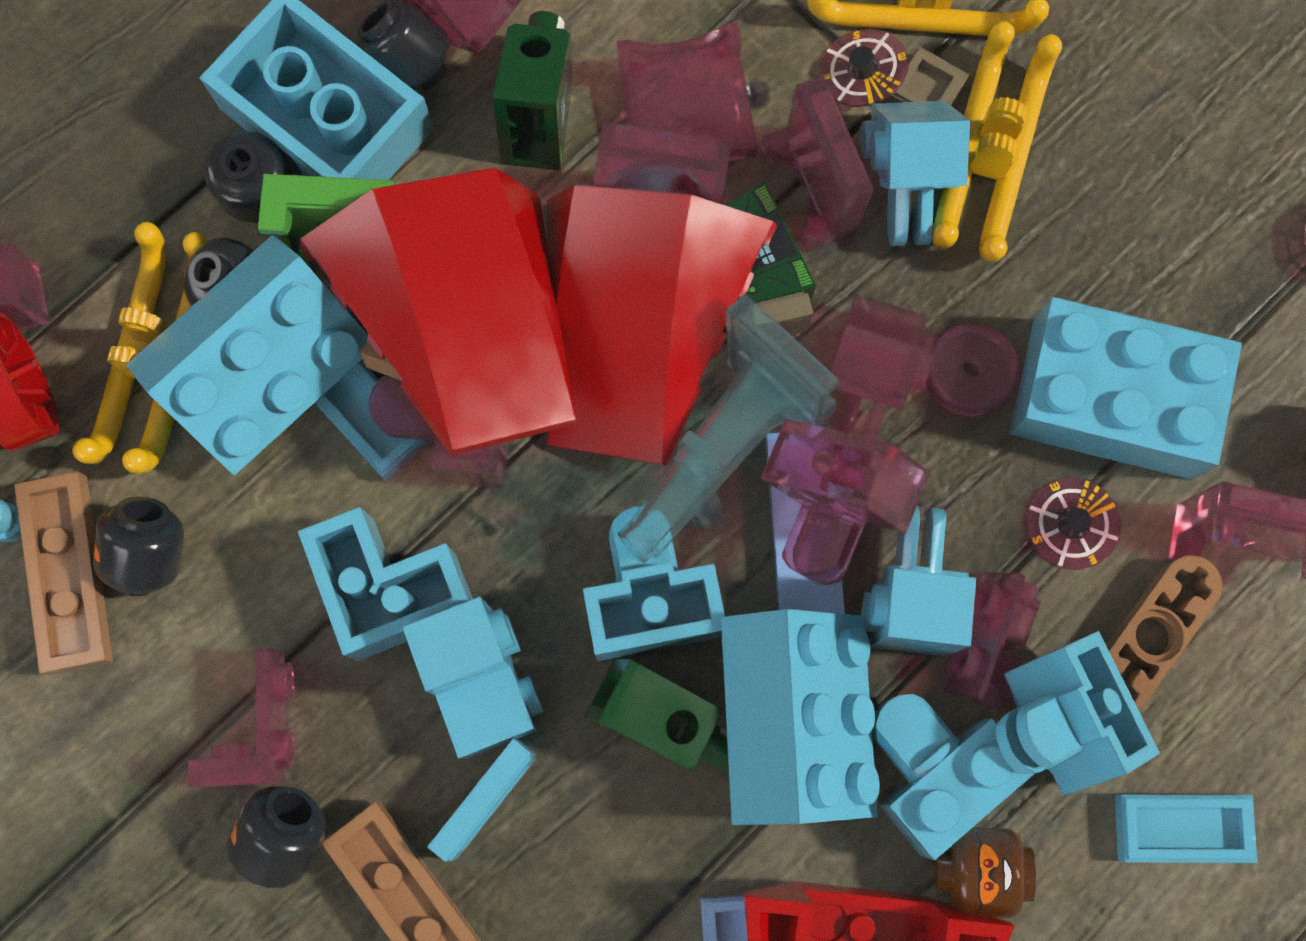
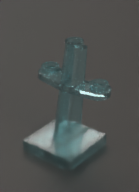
(772, 384)

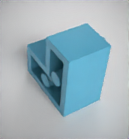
(367, 594)
(470, 670)

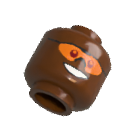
(987, 873)

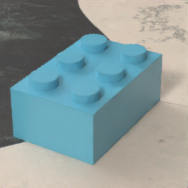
(317, 96)
(251, 355)
(1126, 389)
(798, 717)

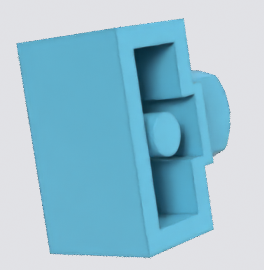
(915, 151)
(651, 602)
(921, 605)
(1074, 718)
(947, 777)

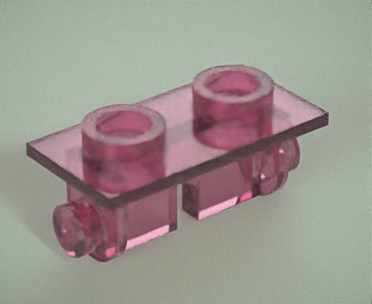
(1002, 611)

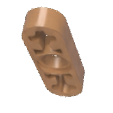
(1194, 610)

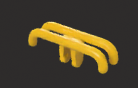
(927, 16)
(997, 140)
(137, 332)

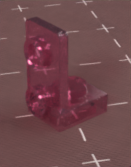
(274, 744)

